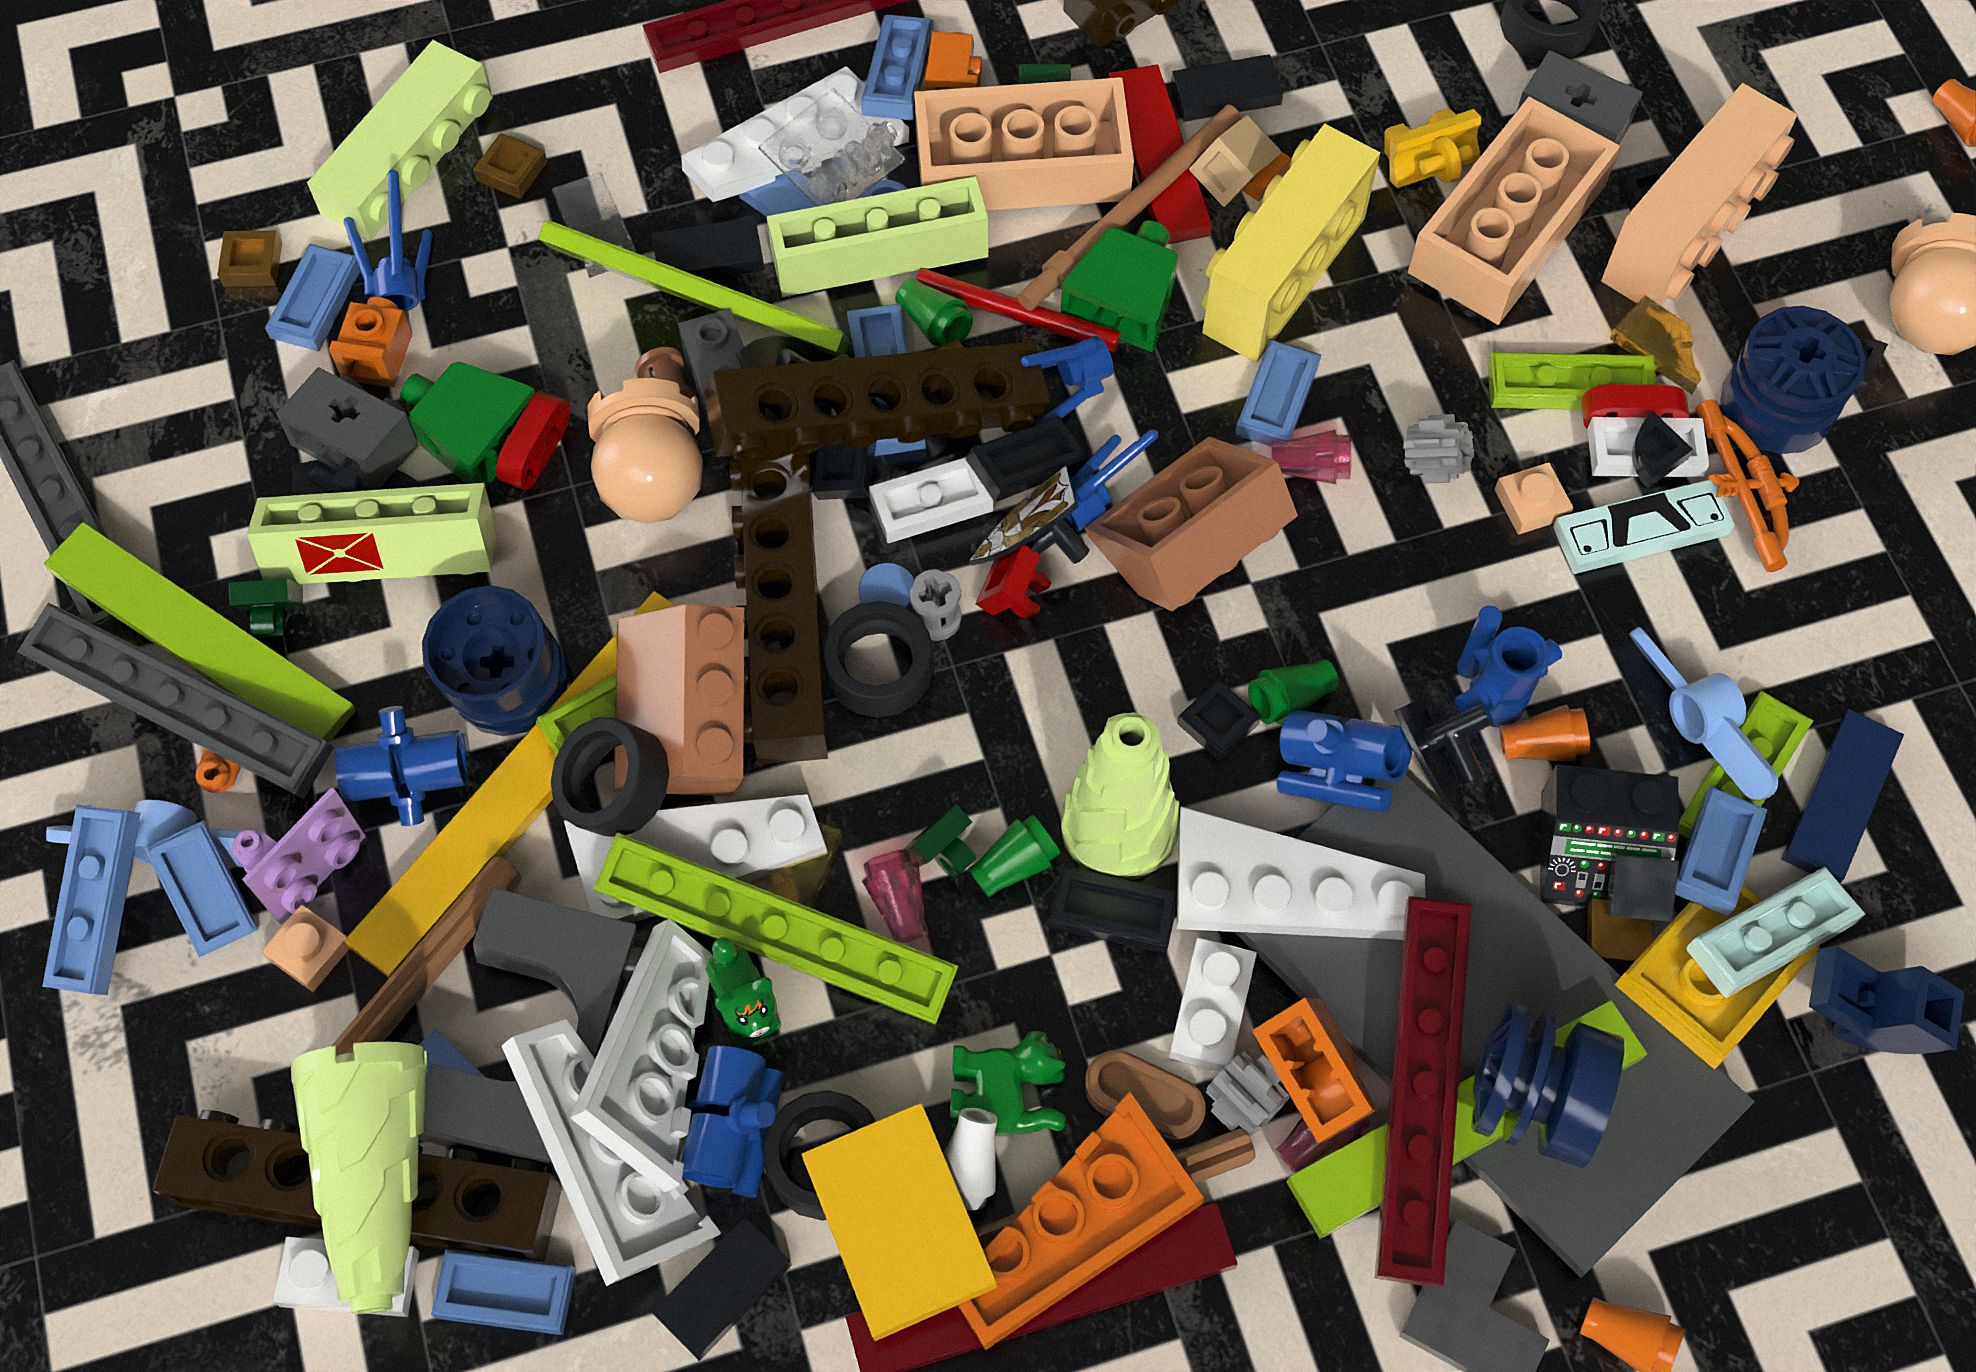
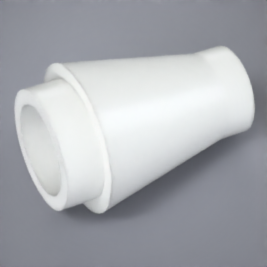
(972, 1156)

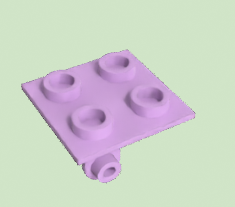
(292, 869)

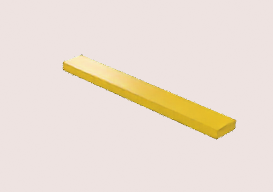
(475, 835)

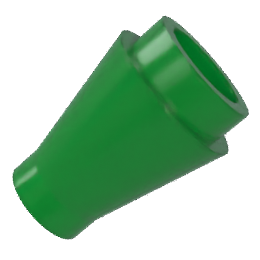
(935, 312)
(1291, 688)
(1015, 856)

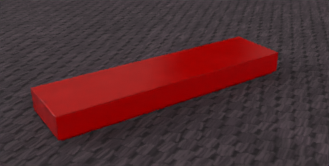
(1153, 140)

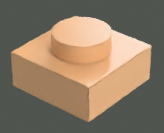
(1533, 498)
(306, 948)

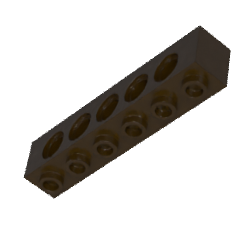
(846, 385)
(797, 727)
(201, 1148)

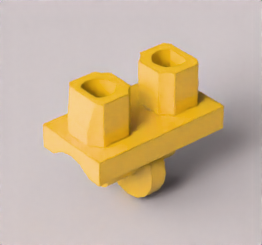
(1434, 148)

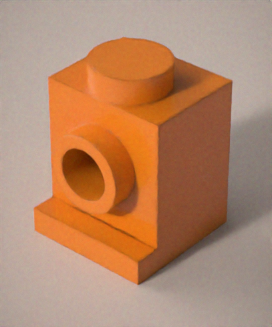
(952, 62)
(372, 342)

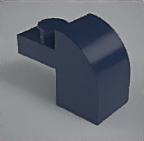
(1886, 1010)

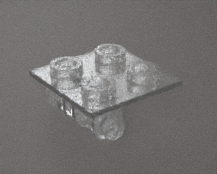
(833, 151)

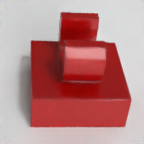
(1008, 583)

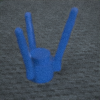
(394, 276)
(1078, 364)
(1089, 488)

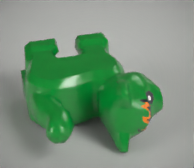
(741, 994)
(999, 1083)

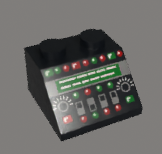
(1599, 813)

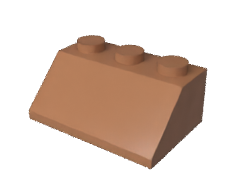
(1194, 521)
(686, 687)

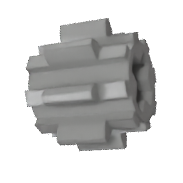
(1438, 448)
(1247, 1093)

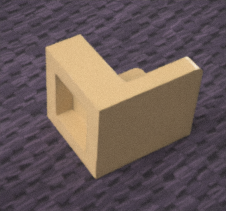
(1234, 160)

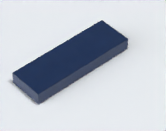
(1843, 796)

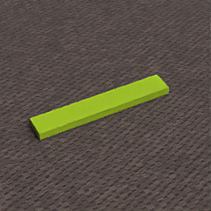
(693, 288)
(196, 633)
(776, 928)
(1352, 1178)

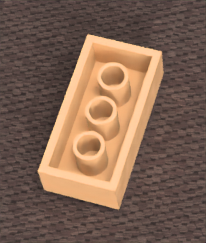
(1029, 142)
(1700, 198)
(1513, 210)

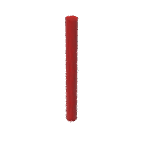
(1011, 308)

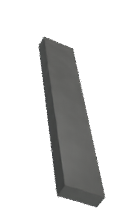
(45, 478)
(176, 700)

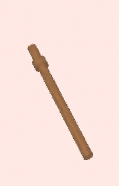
(1063, 262)

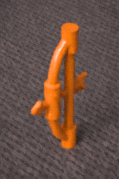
(1768, 544)

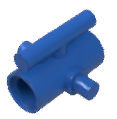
(1509, 666)
(1341, 758)
(401, 765)
(731, 1120)

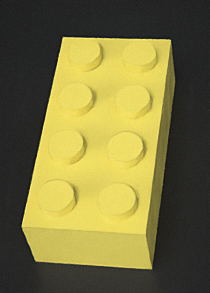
(1288, 241)

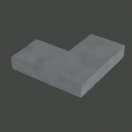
(1458, 1319)

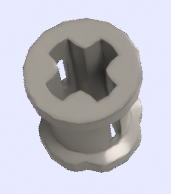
(945, 594)

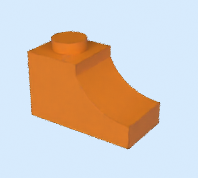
(1316, 1067)

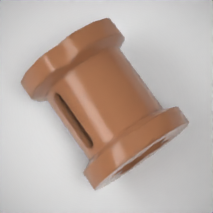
(666, 365)

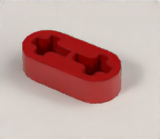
(1634, 401)
(533, 440)

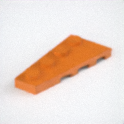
(1089, 1216)

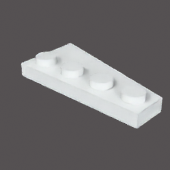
(736, 165)
(730, 838)
(1277, 884)
(647, 1057)
(618, 1209)

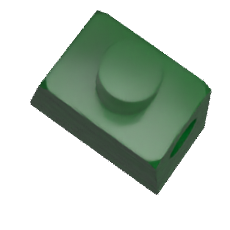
(1124, 283)
(465, 417)

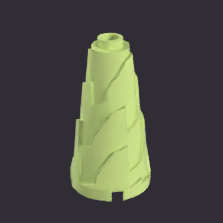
(1122, 803)
(361, 1141)

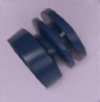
(1793, 378)
(490, 636)
(1558, 1086)

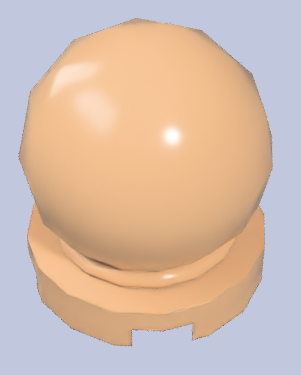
(1936, 285)
(645, 449)

